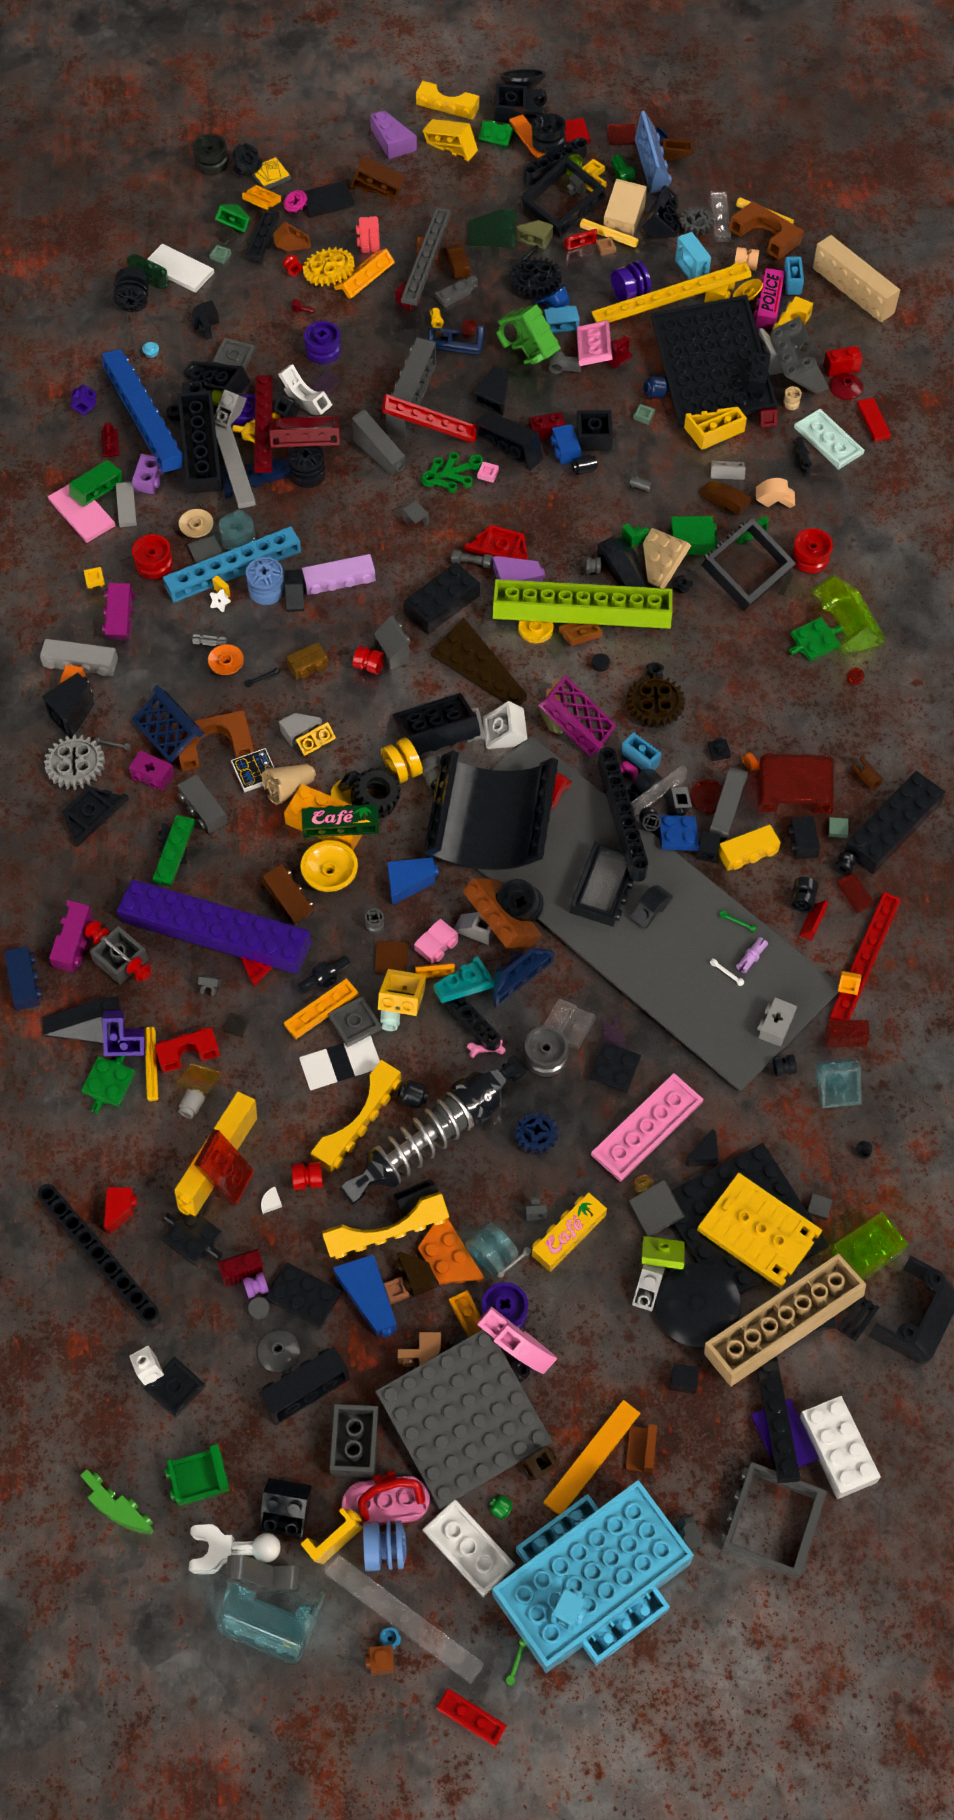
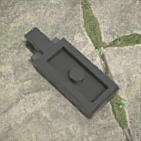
(456, 291)

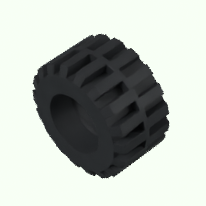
(383, 782)

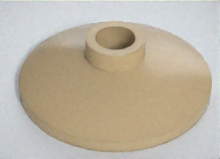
(194, 518)

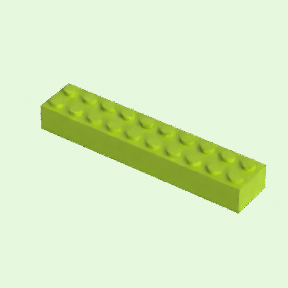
(582, 603)

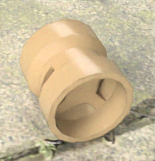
(792, 398)

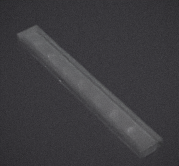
(405, 1619)

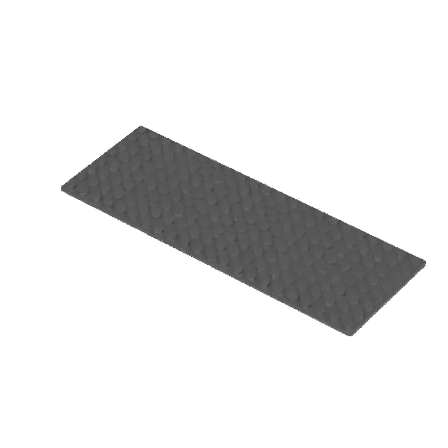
(669, 962)

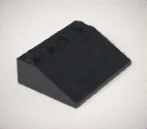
(437, 723)

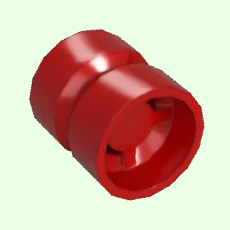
(366, 659)
(307, 1175)

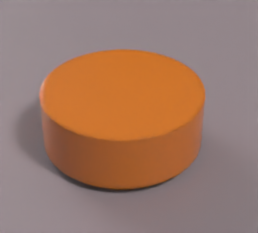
(749, 761)

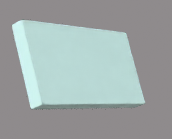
(829, 439)

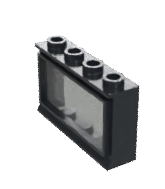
(602, 886)

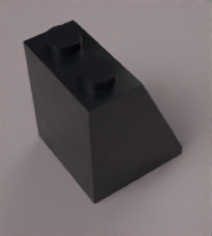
(69, 703)

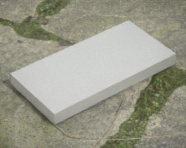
(182, 268)
(469, 1548)

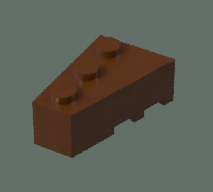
(377, 178)
(287, 895)

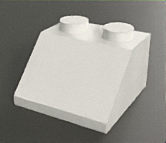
(505, 726)

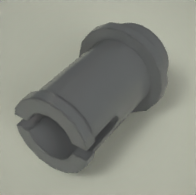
(640, 483)

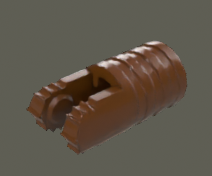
(868, 774)

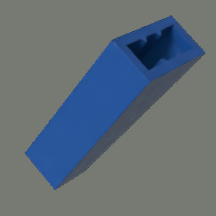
(366, 1290)

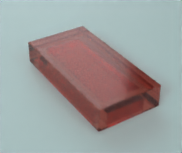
(855, 893)

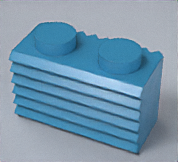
(793, 275)
(562, 318)
(641, 752)

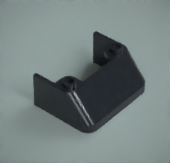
(922, 1341)

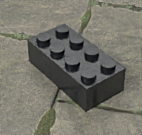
(442, 598)
(304, 1385)

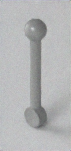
(526, 1252)

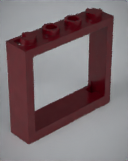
(305, 431)

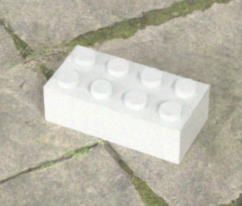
(839, 1447)

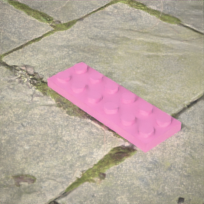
(647, 1127)

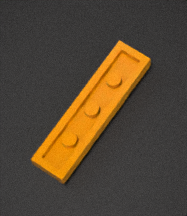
(319, 1009)

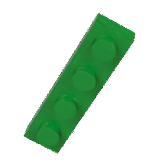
(173, 850)

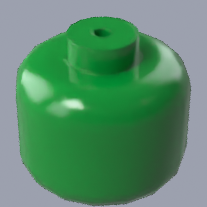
(500, 1506)

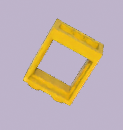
(402, 982)

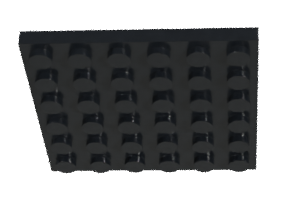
(702, 1193)

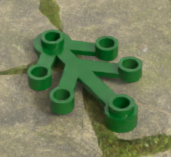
(432, 478)

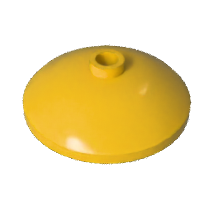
(326, 857)

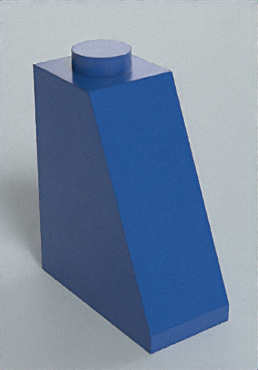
(410, 877)

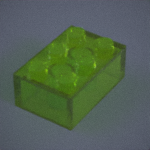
(871, 1246)

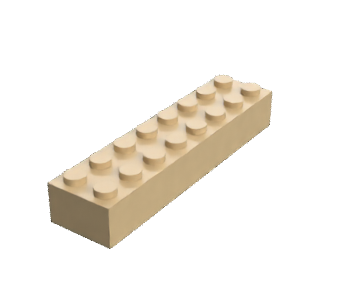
(784, 1319)

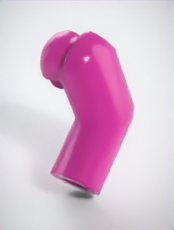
(631, 769)

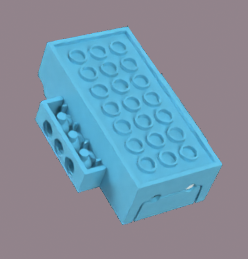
(612, 1558)

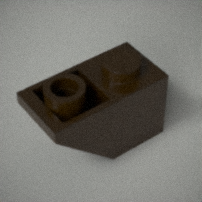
(417, 1274)

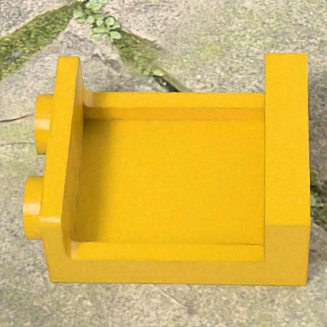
(324, 1551)

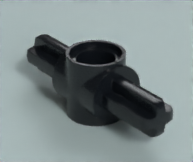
(324, 974)

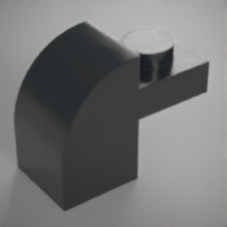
(203, 317)
(651, 903)

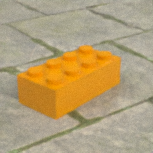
(309, 797)

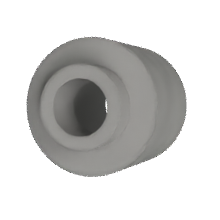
(191, 1103)

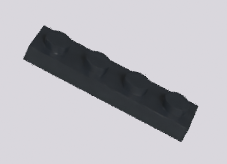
(262, 235)

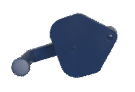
(457, 346)

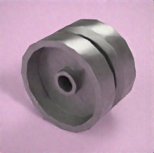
(546, 1051)

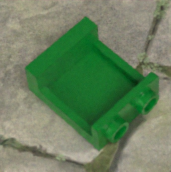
(197, 1476)

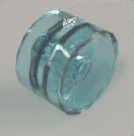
(491, 1248)

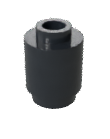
(584, 464)

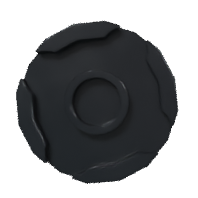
(246, 159)

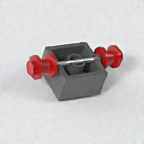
(117, 953)

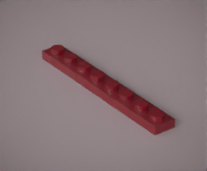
(263, 422)

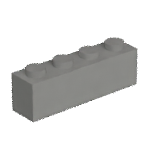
(91, 657)

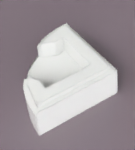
(270, 1201)

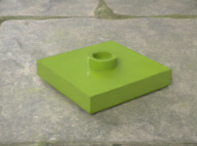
(663, 1252)

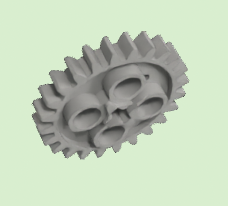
(91, 762)

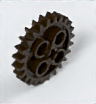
(638, 701)

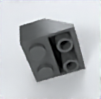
(393, 643)

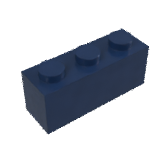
(23, 978)

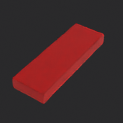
(873, 419)
(471, 1717)

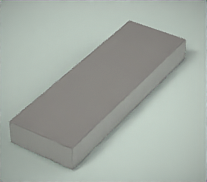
(126, 504)

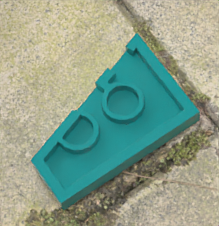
(467, 981)

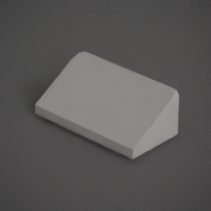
(727, 470)

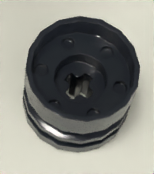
(131, 289)
(306, 466)
(518, 891)

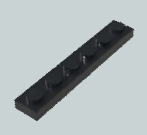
(778, 1422)

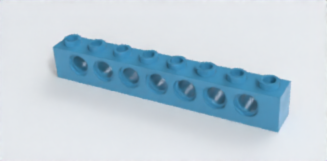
(230, 564)

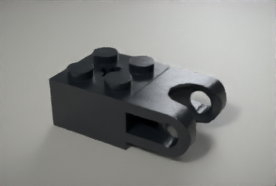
(518, 100)

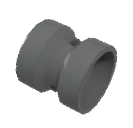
(374, 921)

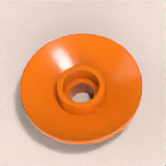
(223, 654)

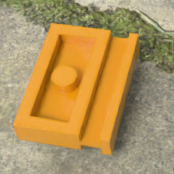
(261, 197)

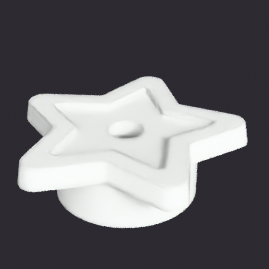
(224, 600)

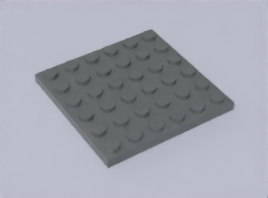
(463, 1417)

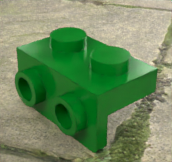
(496, 133)

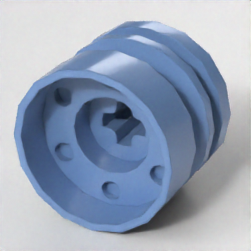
(265, 581)
(383, 1545)

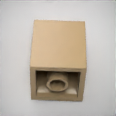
(625, 207)

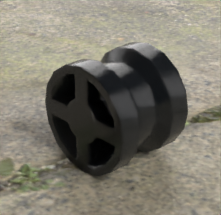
(845, 863)

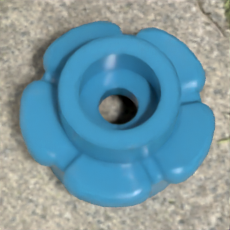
(389, 1632)

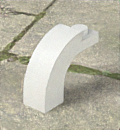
(310, 400)

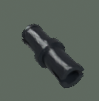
(802, 453)

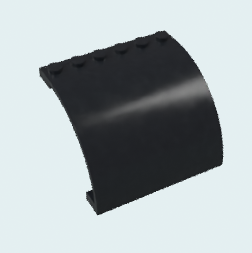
(490, 815)

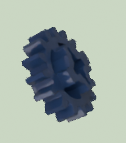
(528, 1130)

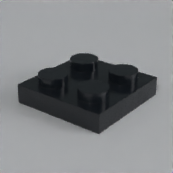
(615, 1067)

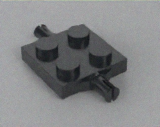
(192, 1236)

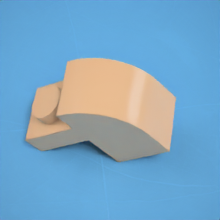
(775, 490)

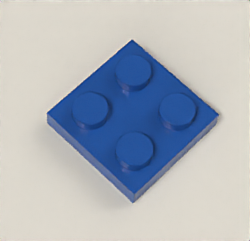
(678, 833)

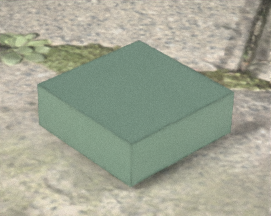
(220, 254)
(644, 414)
(838, 827)

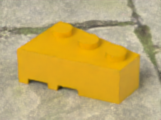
(451, 136)
(715, 427)

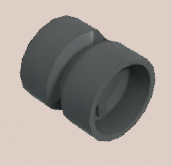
(430, 771)

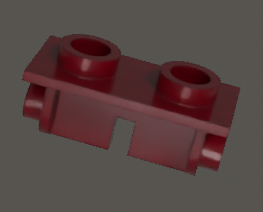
(110, 441)

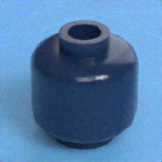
(655, 387)

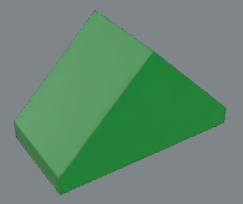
(233, 216)

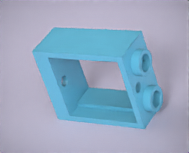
(692, 256)

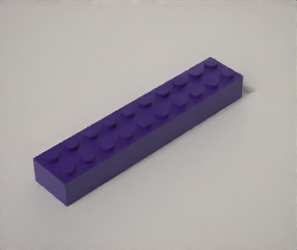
(215, 926)

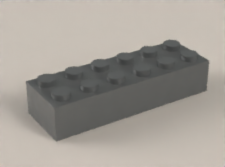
(412, 382)

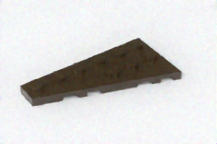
(471, 658)

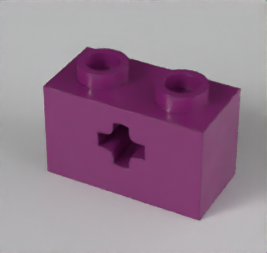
(151, 770)

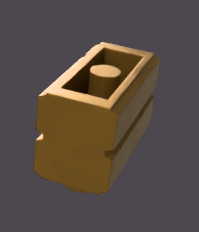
(307, 661)

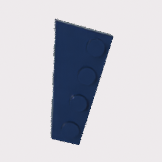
(280, 470)

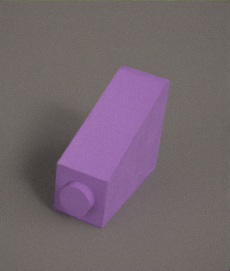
(517, 569)

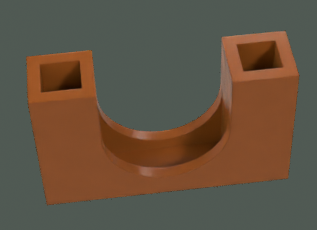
(756, 216)
(231, 725)
(510, 931)

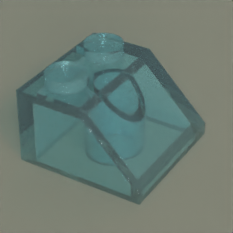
(839, 1083)

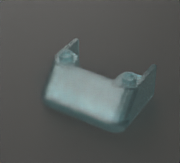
(267, 1626)

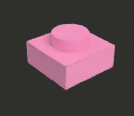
(488, 472)

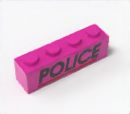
(770, 298)

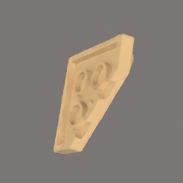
(662, 556)

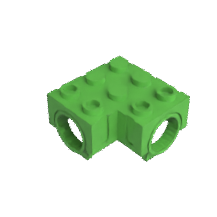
(532, 334)

